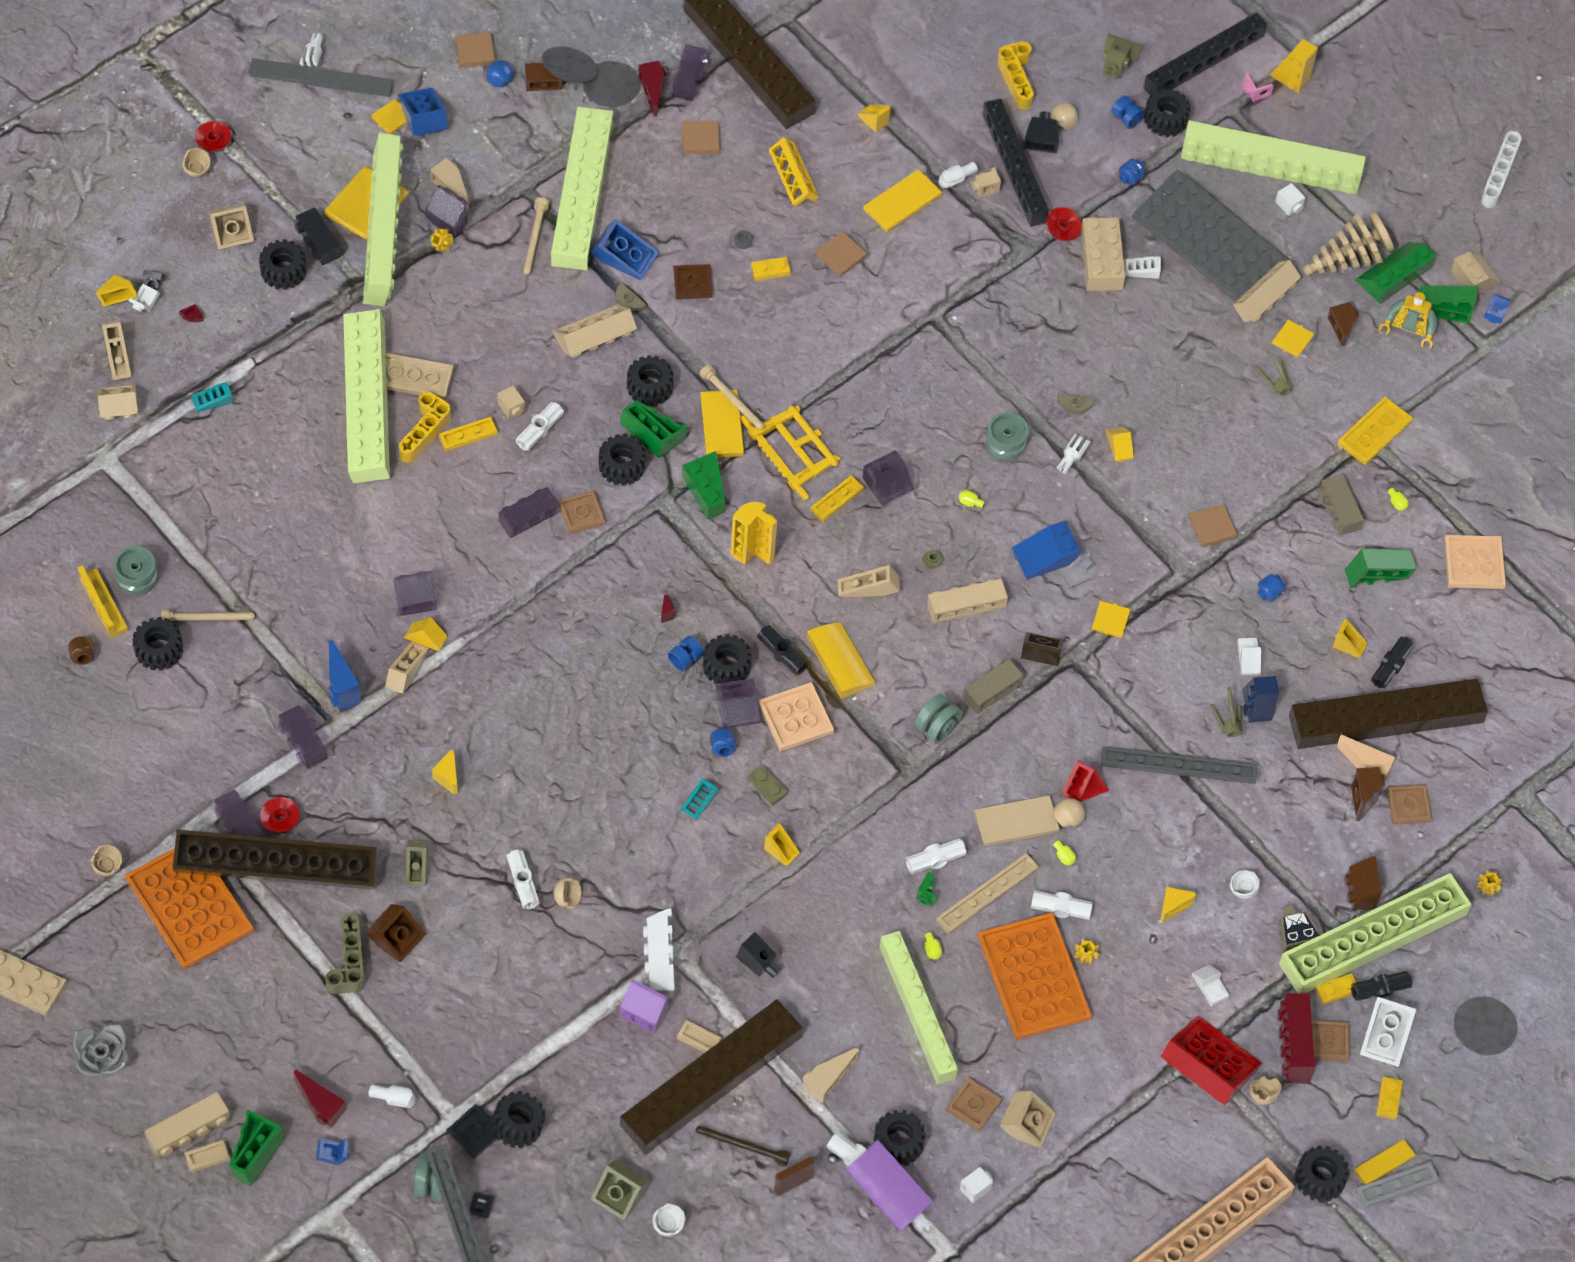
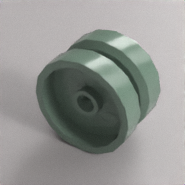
(1007, 436)
(135, 570)
(938, 718)
(424, 1179)

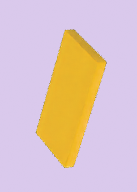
(902, 200)
(721, 424)
(1375, 430)

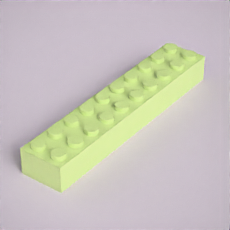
(1273, 157)
(582, 188)
(382, 220)
(366, 396)
(1375, 934)

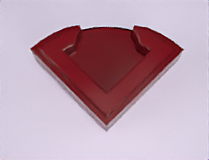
(191, 314)

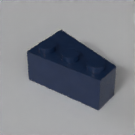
(1260, 698)

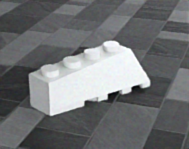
(659, 953)

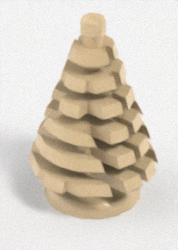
(1357, 245)

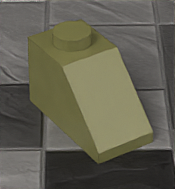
(416, 862)

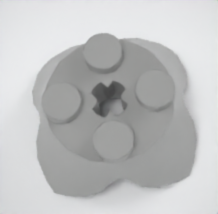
(90, 1043)

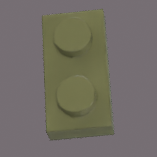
(767, 785)

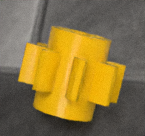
(441, 239)
(1491, 878)
(1081, 951)

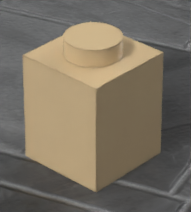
(511, 402)

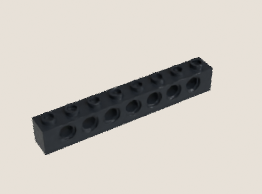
(1206, 54)
(1015, 162)

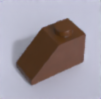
(540, 79)
(1342, 320)

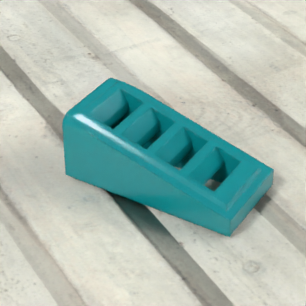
(210, 392)
(698, 790)

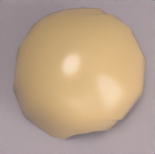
(1065, 115)
(196, 162)
(1069, 812)
(106, 860)
(567, 893)
(1265, 1090)

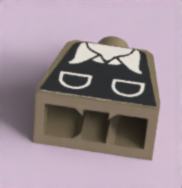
(1295, 928)

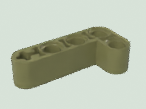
(350, 953)

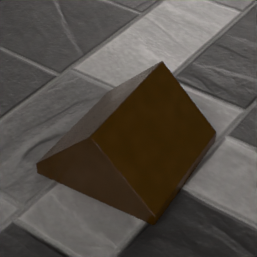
(1042, 649)

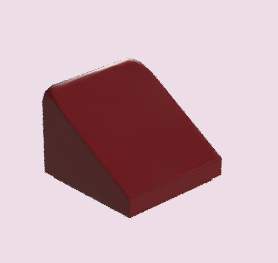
(668, 610)

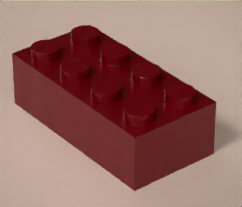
(1296, 1038)

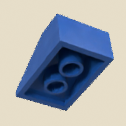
(423, 111)
(624, 250)
(1047, 550)
(343, 684)

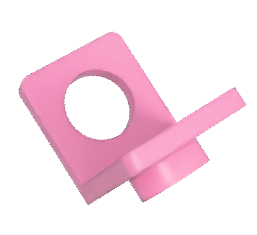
(1254, 92)

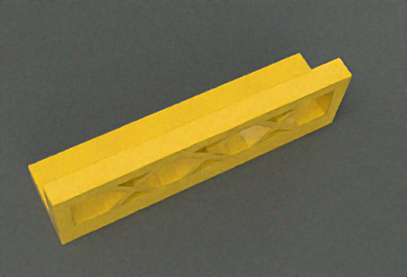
(797, 168)
(102, 601)

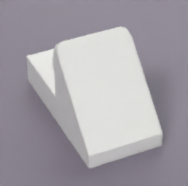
(1249, 656)
(1209, 982)

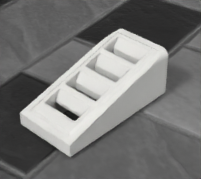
(1141, 262)

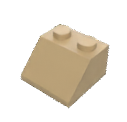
(230, 226)
(1473, 270)
(117, 401)
(1028, 1118)

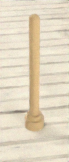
(541, 206)
(708, 374)
(206, 616)

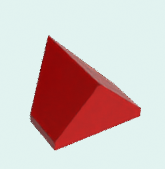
(1084, 783)

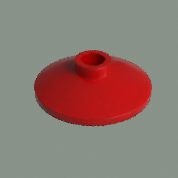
(213, 130)
(1068, 219)
(277, 808)

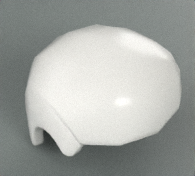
(1245, 884)
(668, 1220)

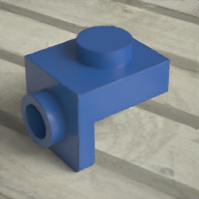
(1497, 309)
(332, 1151)

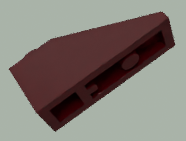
(652, 81)
(322, 1102)

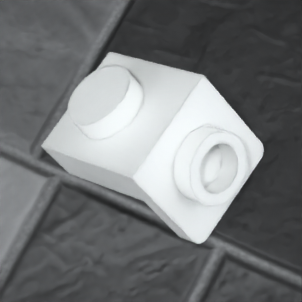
(145, 299)

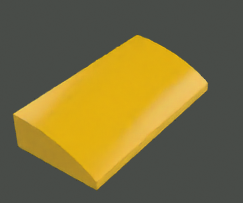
(840, 659)

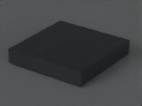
(473, 1131)

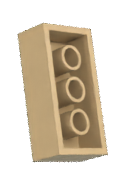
(1102, 254)

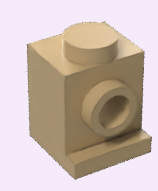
(986, 183)

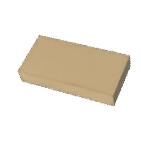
(697, 1036)
(207, 1156)

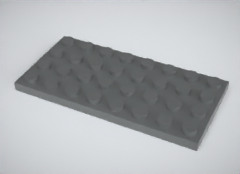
(1207, 235)

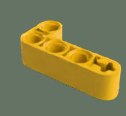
(1010, 61)
(411, 447)

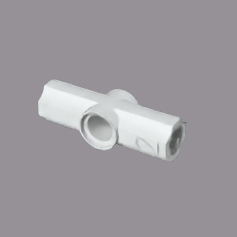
(533, 433)
(935, 856)
(524, 888)
(1061, 905)
(844, 1148)

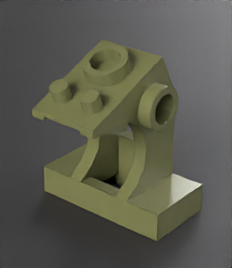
(1117, 59)

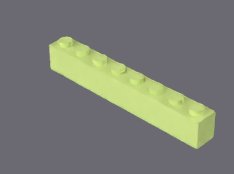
(918, 1008)

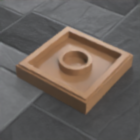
(474, 49)
(700, 137)
(841, 253)
(581, 512)
(1212, 525)
(1409, 804)
(1331, 1040)
(974, 1104)

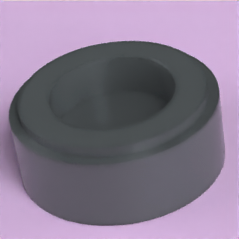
(743, 239)

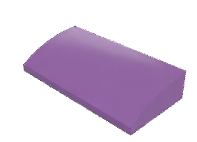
(888, 1185)

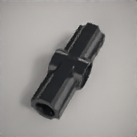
(775, 642)
(1392, 662)
(1381, 985)

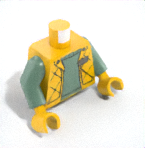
(1414, 316)

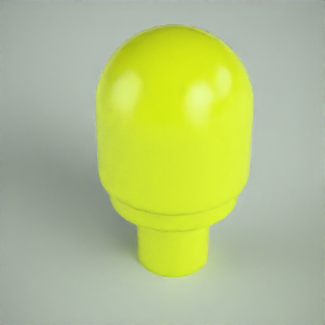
(970, 499)
(1398, 500)
(1065, 853)
(932, 947)

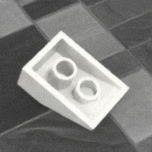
(1388, 1031)

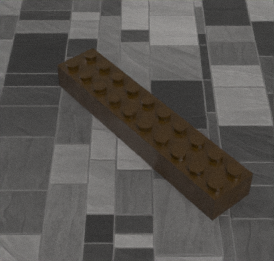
(752, 60)
(1388, 713)
(274, 859)
(711, 1076)

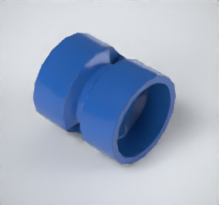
(1127, 111)
(685, 653)

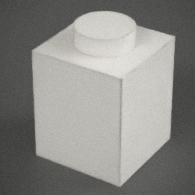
(1290, 200)
(976, 1184)

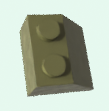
(620, 1189)

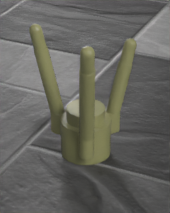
(1283, 383)
(1233, 726)

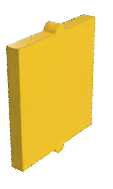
(390, 117)
(1293, 338)
(1110, 619)

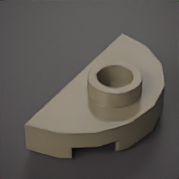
(628, 299)
(1075, 404)

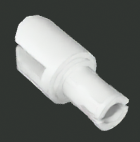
(312, 51)
(956, 174)
(1072, 454)
(394, 1095)

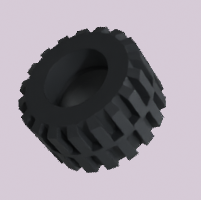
(1167, 101)
(282, 276)
(650, 368)
(622, 472)
(157, 630)
(728, 647)
(901, 1123)
(514, 1133)
(1318, 1188)

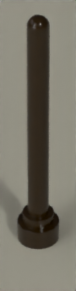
(781, 1157)

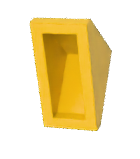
(875, 116)
(116, 290)
(1120, 443)
(426, 633)
(1349, 640)
(445, 772)
(780, 845)
(1176, 901)

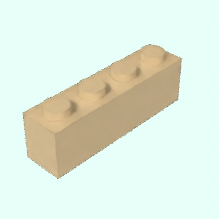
(1267, 291)
(967, 600)
(187, 1125)

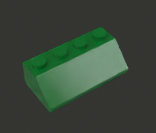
(1397, 271)

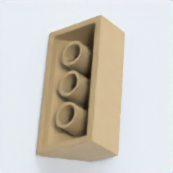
(595, 330)

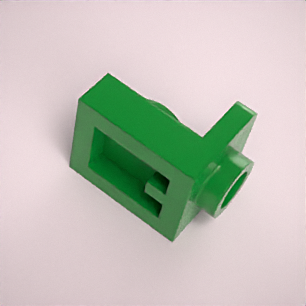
(925, 890)

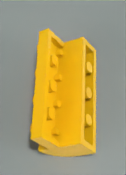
(753, 533)

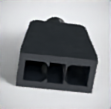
(1042, 134)
(758, 956)

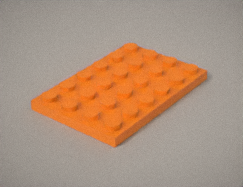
(188, 910)
(1034, 976)

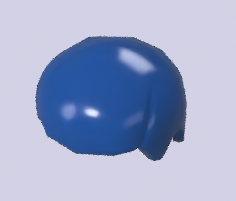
(499, 73)

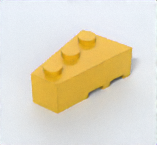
(1297, 66)

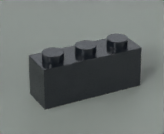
(317, 236)

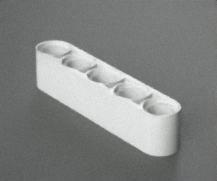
(1501, 169)

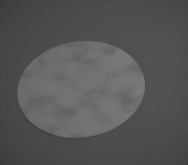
(569, 64)
(613, 84)
(1485, 1025)

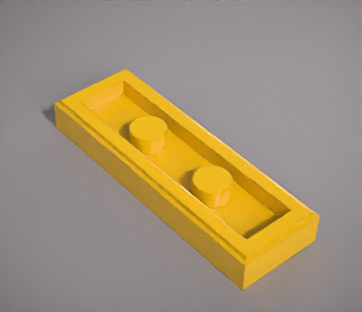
(468, 434)
(837, 498)
(1384, 1162)

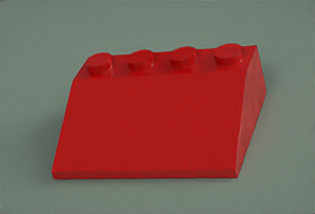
(1210, 1060)

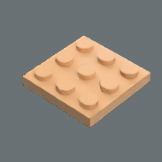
(1474, 561)
(795, 716)

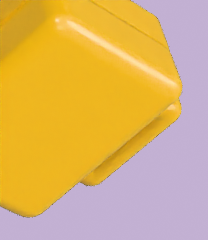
(352, 204)

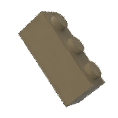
(1341, 504)
(992, 686)

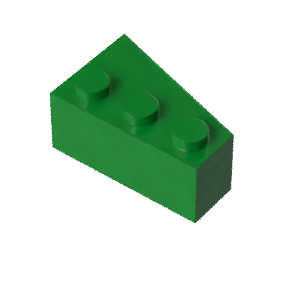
(1451, 302)
(652, 429)
(705, 484)
(1380, 564)
(255, 1147)

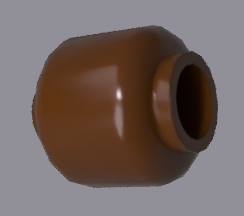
(81, 650)

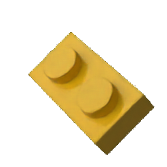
(770, 268)
(1335, 989)
(1389, 1098)

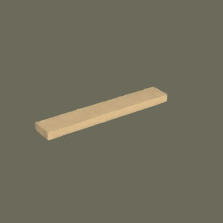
(987, 893)

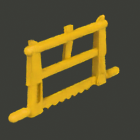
(813, 470)

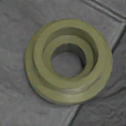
(932, 564)

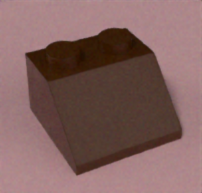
(1366, 789)
(1363, 884)
(396, 932)

